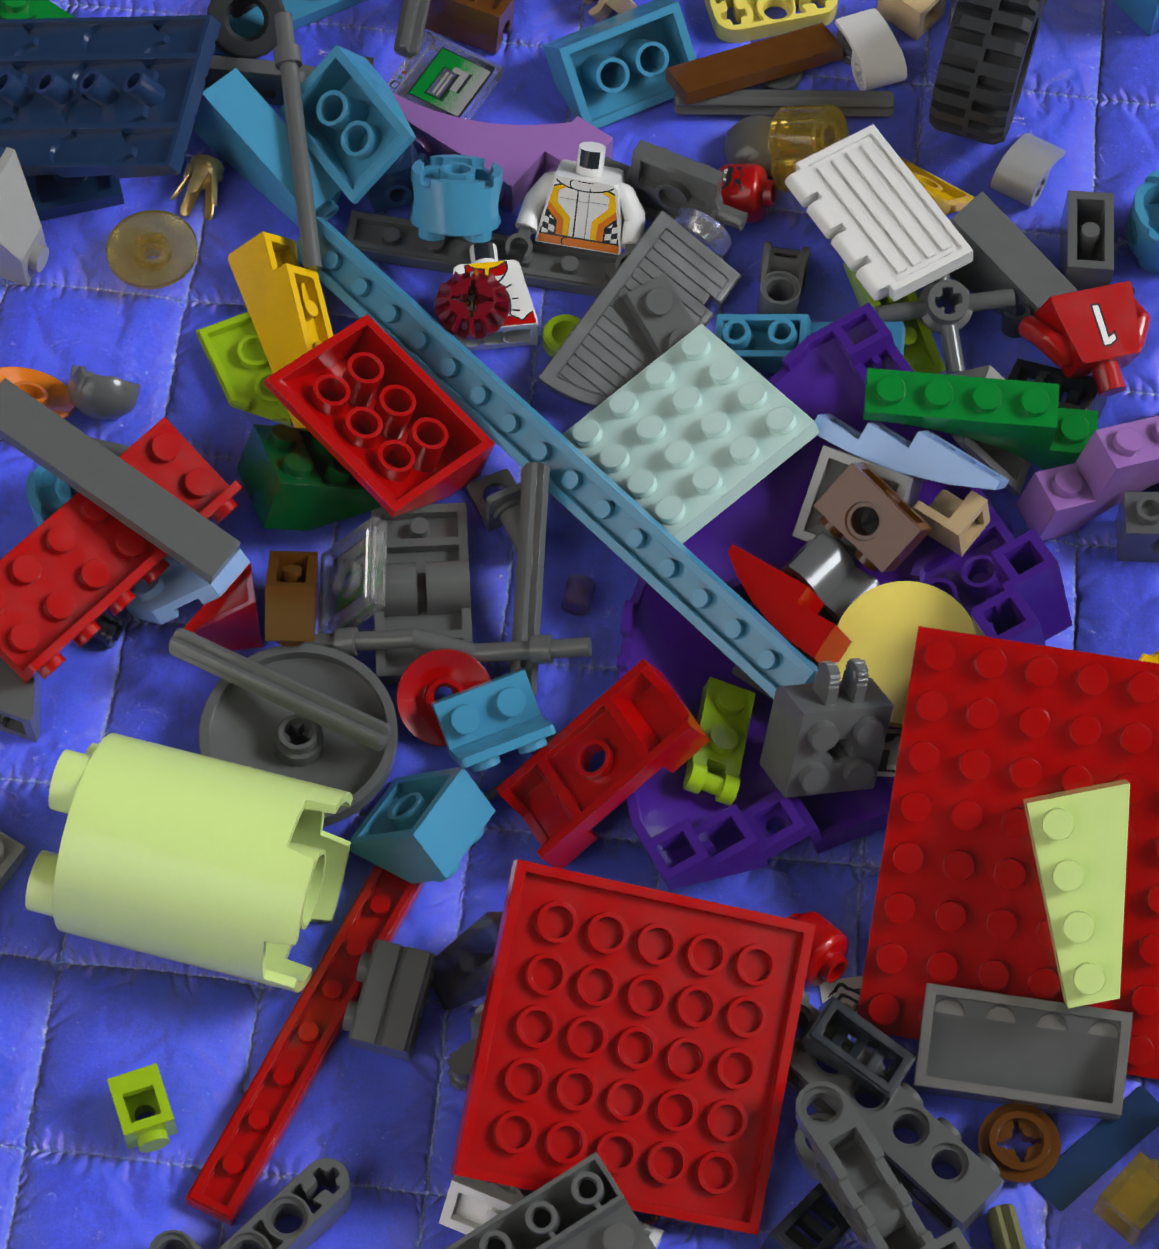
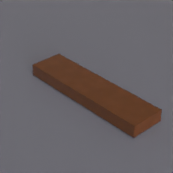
(754, 63)

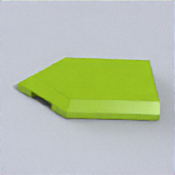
(242, 367)

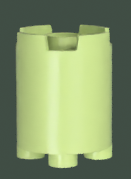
(190, 858)

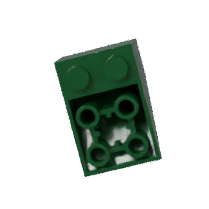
(298, 480)

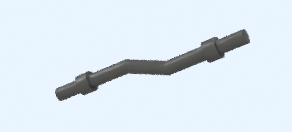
(539, 649)

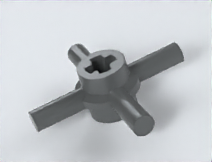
(947, 324)

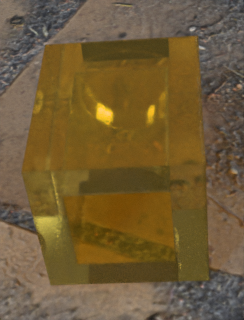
(1132, 1199)

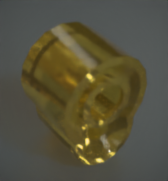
(801, 132)

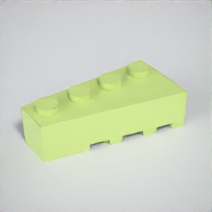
(1082, 877)

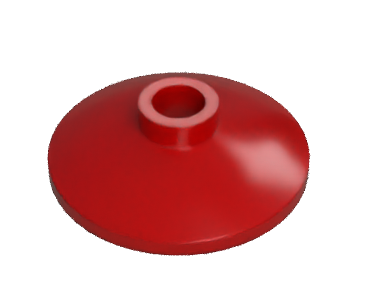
(422, 679)

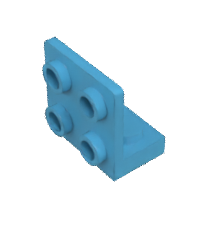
(492, 721)

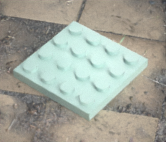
(692, 433)

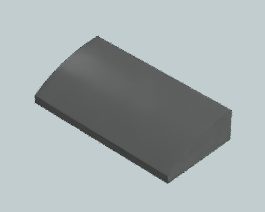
(1022, 1052)

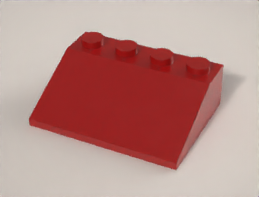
(383, 418)

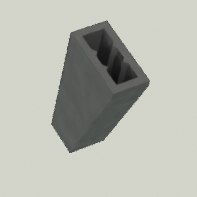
(1005, 258)

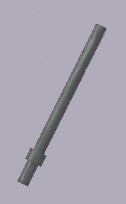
(288, 60)

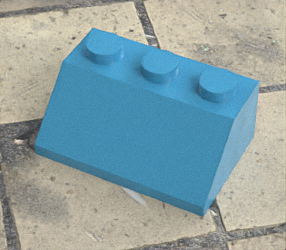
(620, 62)

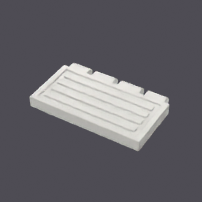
(878, 215)

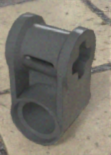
(782, 279)

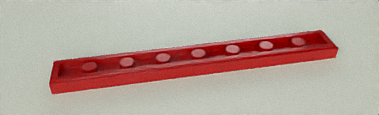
(299, 1050)

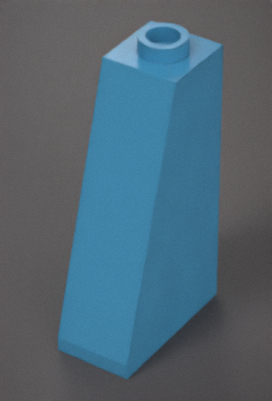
(256, 144)

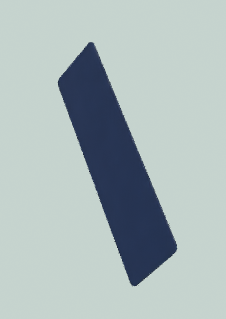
(1100, 1150)

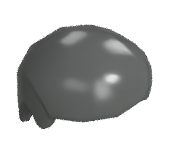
(749, 142)
(101, 395)

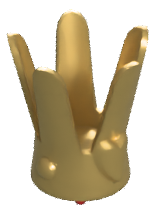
(202, 173)

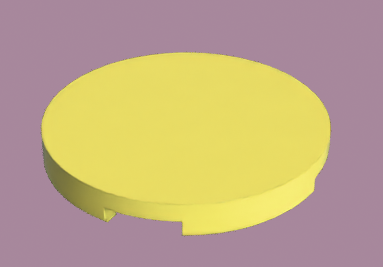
(885, 630)

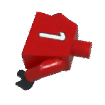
(1086, 332)

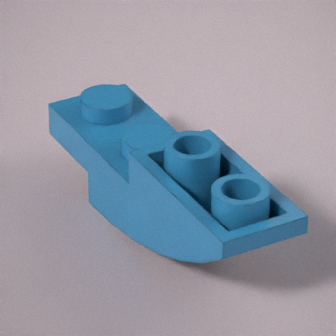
(768, 338)

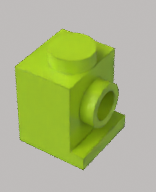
(139, 1093)

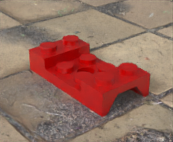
(638, 727)

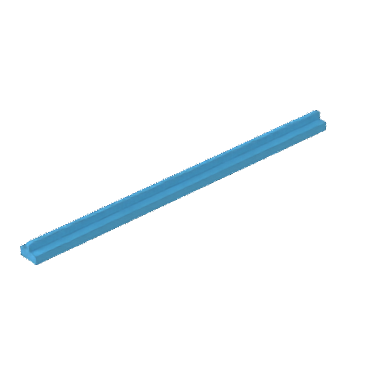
(573, 477)

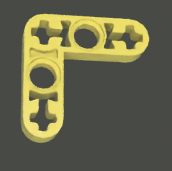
(757, 25)

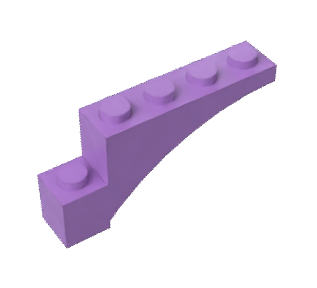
(520, 150)
(1073, 494)

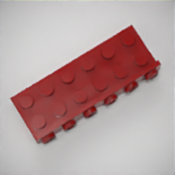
(91, 561)

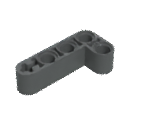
(290, 1201)

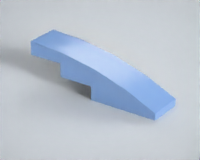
(924, 457)

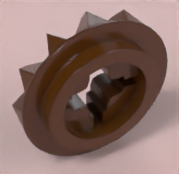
(1033, 1127)

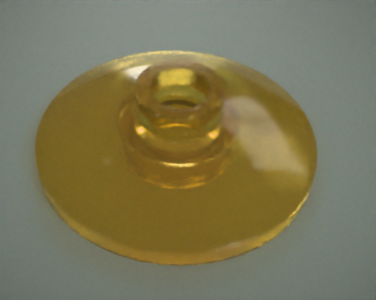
(149, 235)

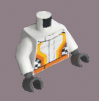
(582, 207)

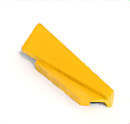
(281, 299)

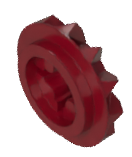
(488, 316)

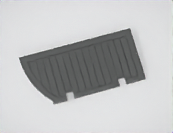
(607, 341)

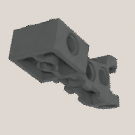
(858, 1177)

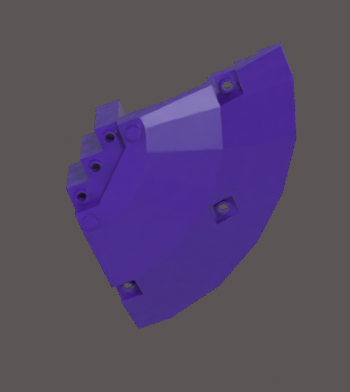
(1001, 581)

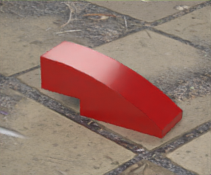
(789, 608)

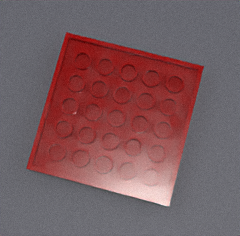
(634, 1036)

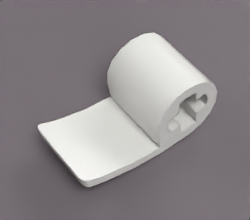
(875, 53)

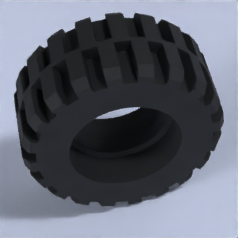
(984, 67)

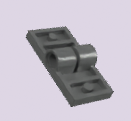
(424, 580)

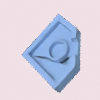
(181, 586)

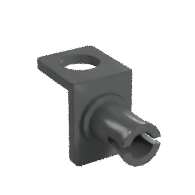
(501, 507)

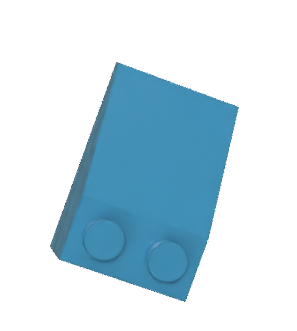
(352, 121)

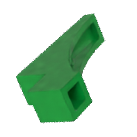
(998, 412)

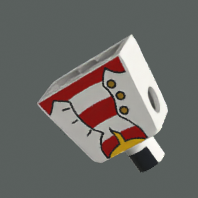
(522, 321)

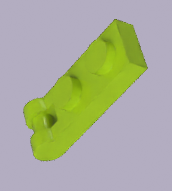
(725, 719)

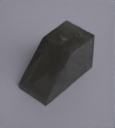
(467, 963)

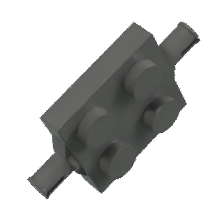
(675, 182)

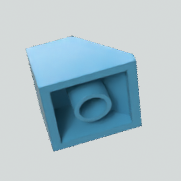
(424, 825)

